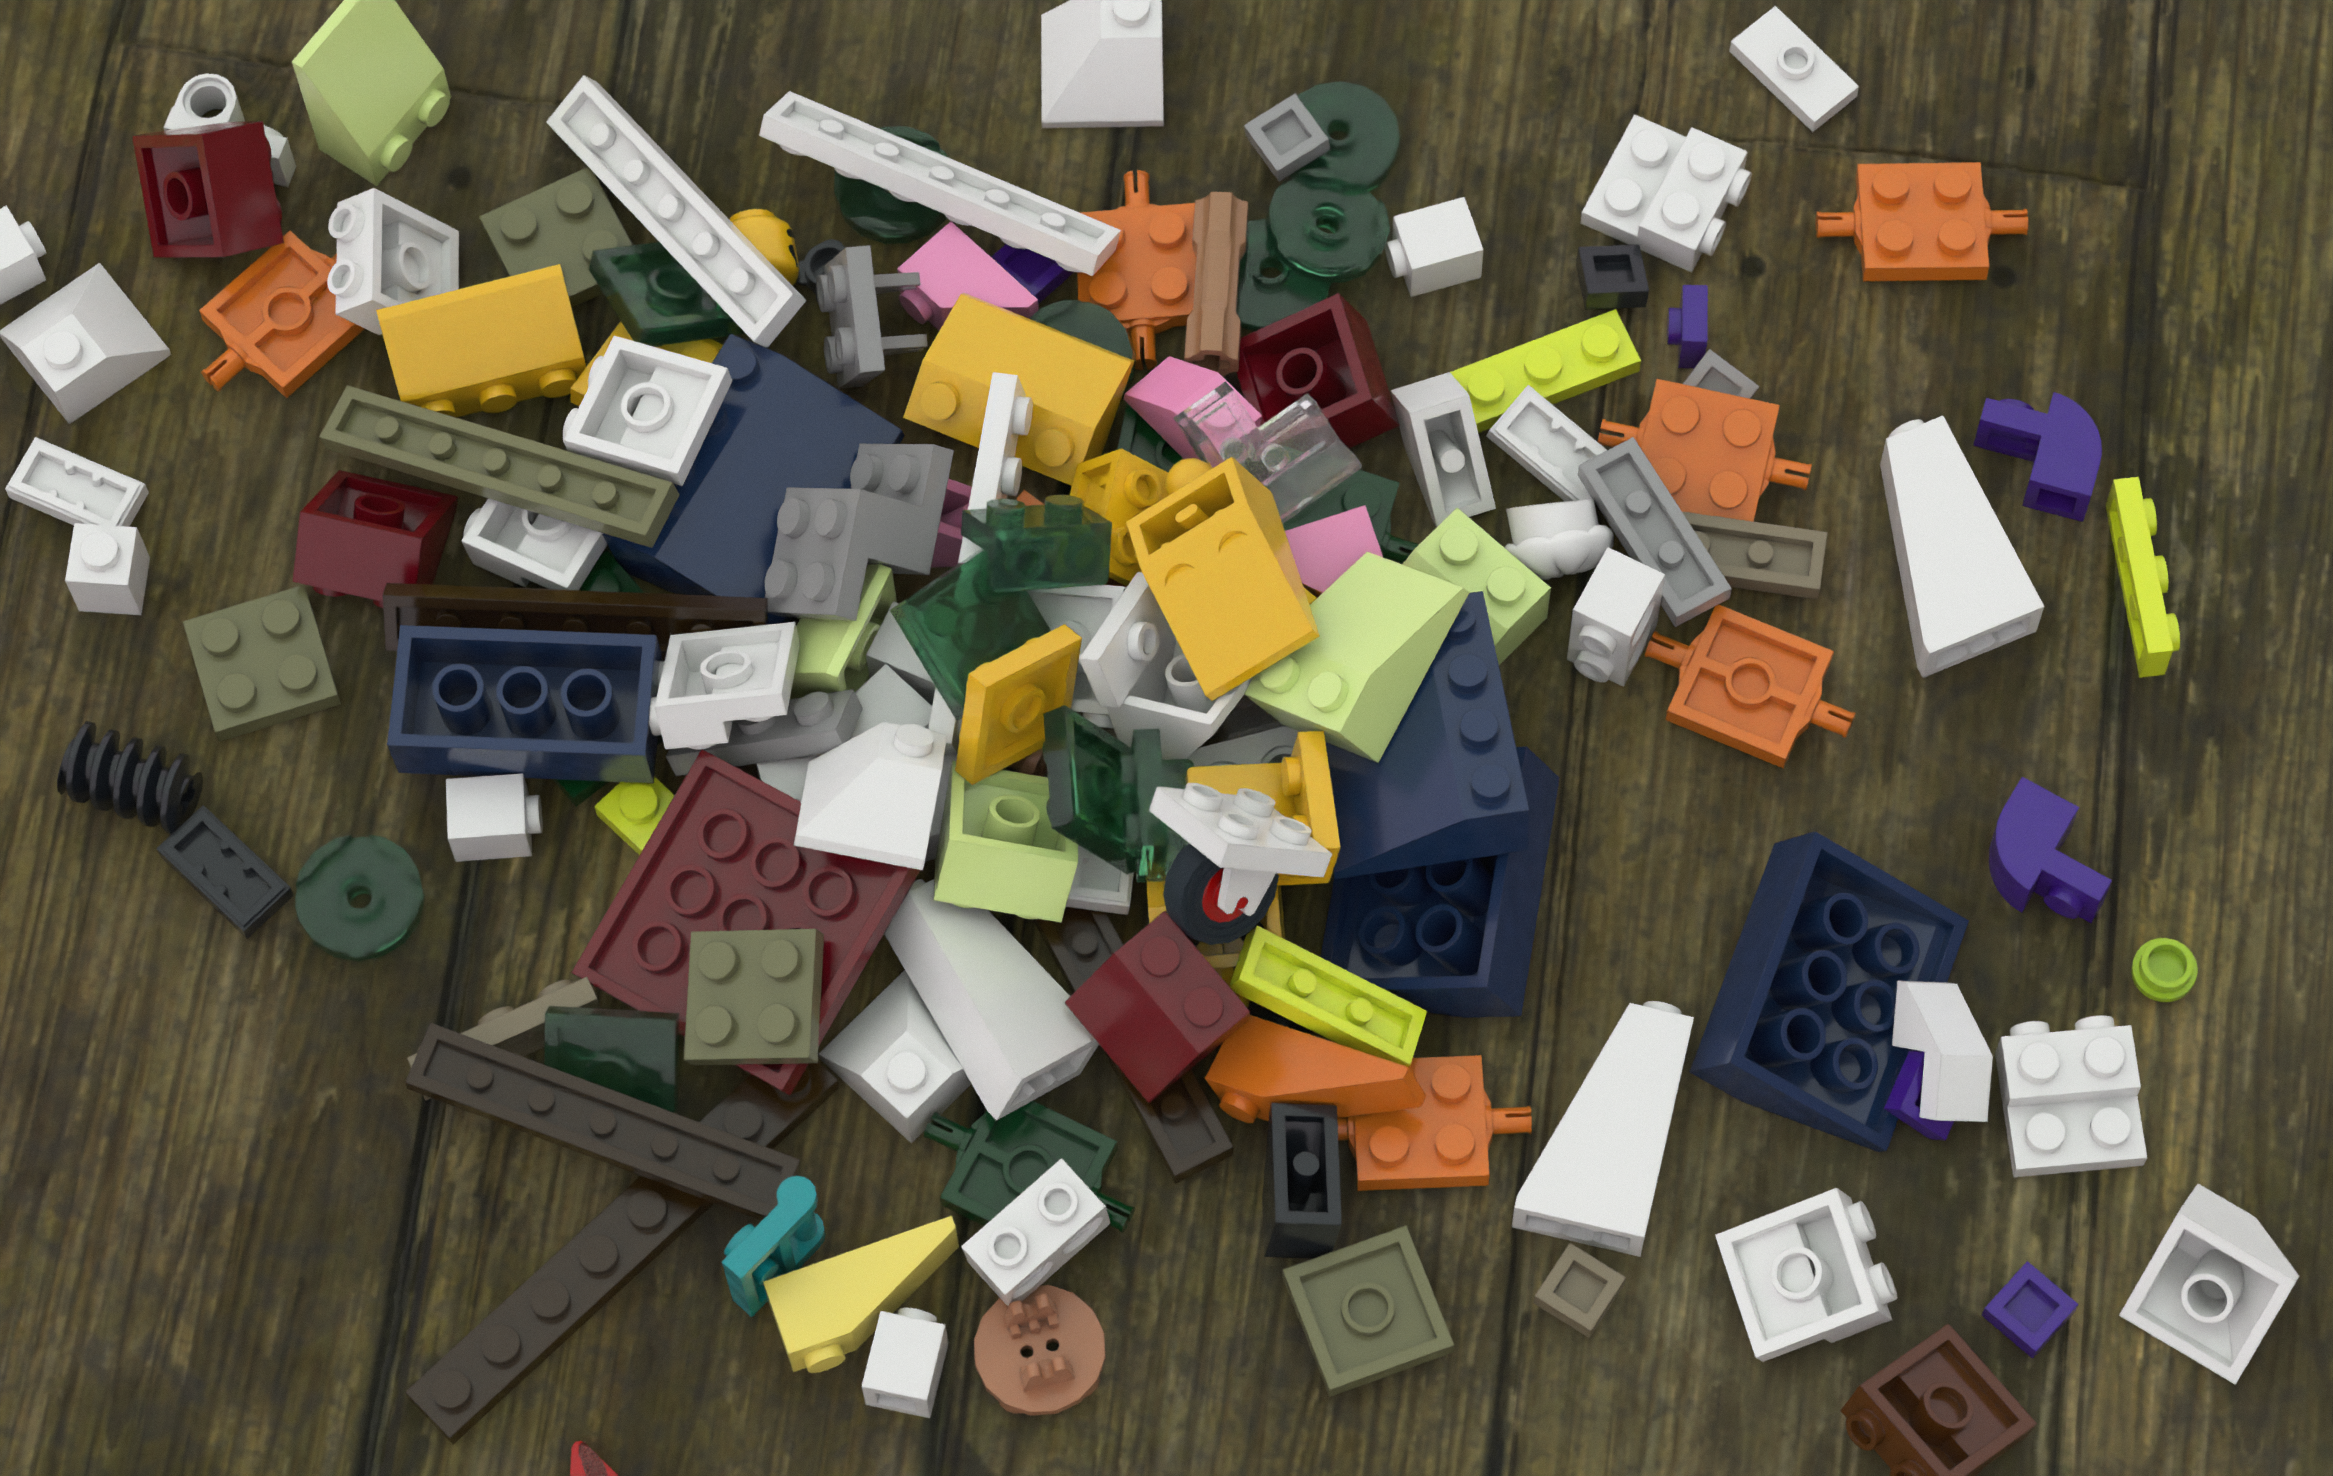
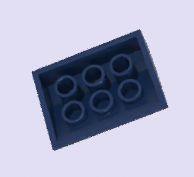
(768, 435)
(1448, 774)
(1454, 930)
(1815, 990)

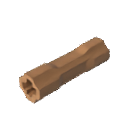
(1219, 246)

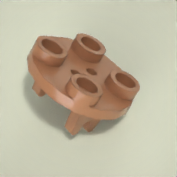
(1047, 1379)

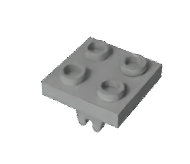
(849, 296)

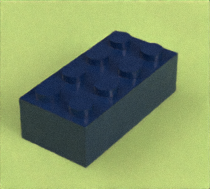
(524, 703)

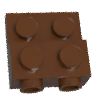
(1936, 1411)

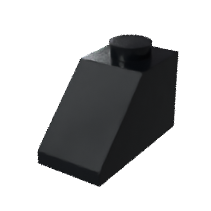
(1301, 1181)

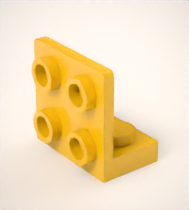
(1118, 490)
(1298, 787)

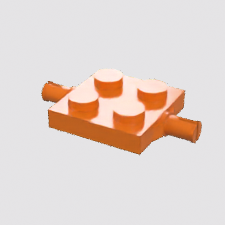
(1921, 222)
(1150, 273)
(278, 318)
(1710, 449)
(1749, 685)
(1441, 1140)

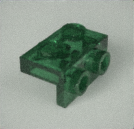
(1040, 544)
(1143, 832)

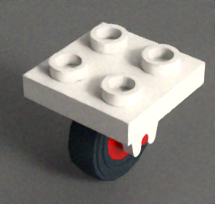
(1231, 859)

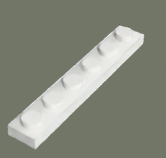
(940, 183)
(676, 212)
(995, 477)

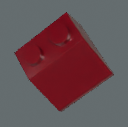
(209, 190)
(1323, 354)
(369, 535)
(1157, 1007)

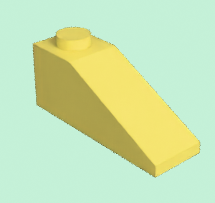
(838, 1301)

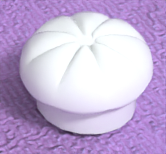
(1558, 537)

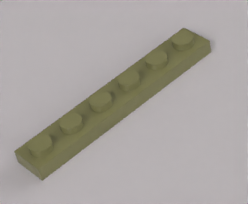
(500, 466)

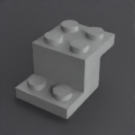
(835, 533)

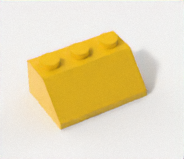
(485, 344)
(1069, 380)

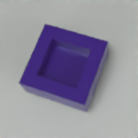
(1032, 270)
(1689, 325)
(1906, 1099)
(2029, 1309)

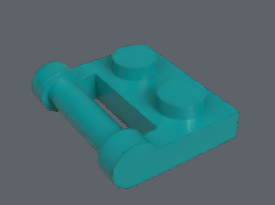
(775, 1245)

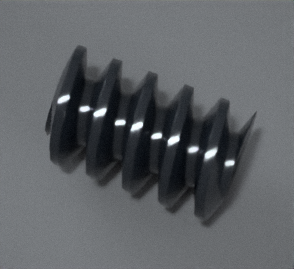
(128, 780)

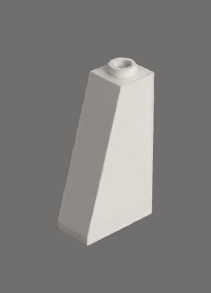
(1952, 554)
(989, 1000)
(1609, 1146)

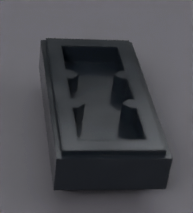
(225, 872)

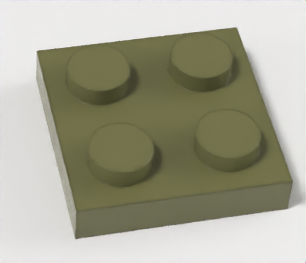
(555, 228)
(261, 663)
(754, 997)
(1368, 1311)

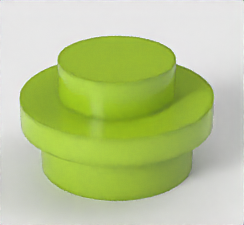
(2164, 970)

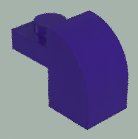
(2060, 444)
(2028, 859)

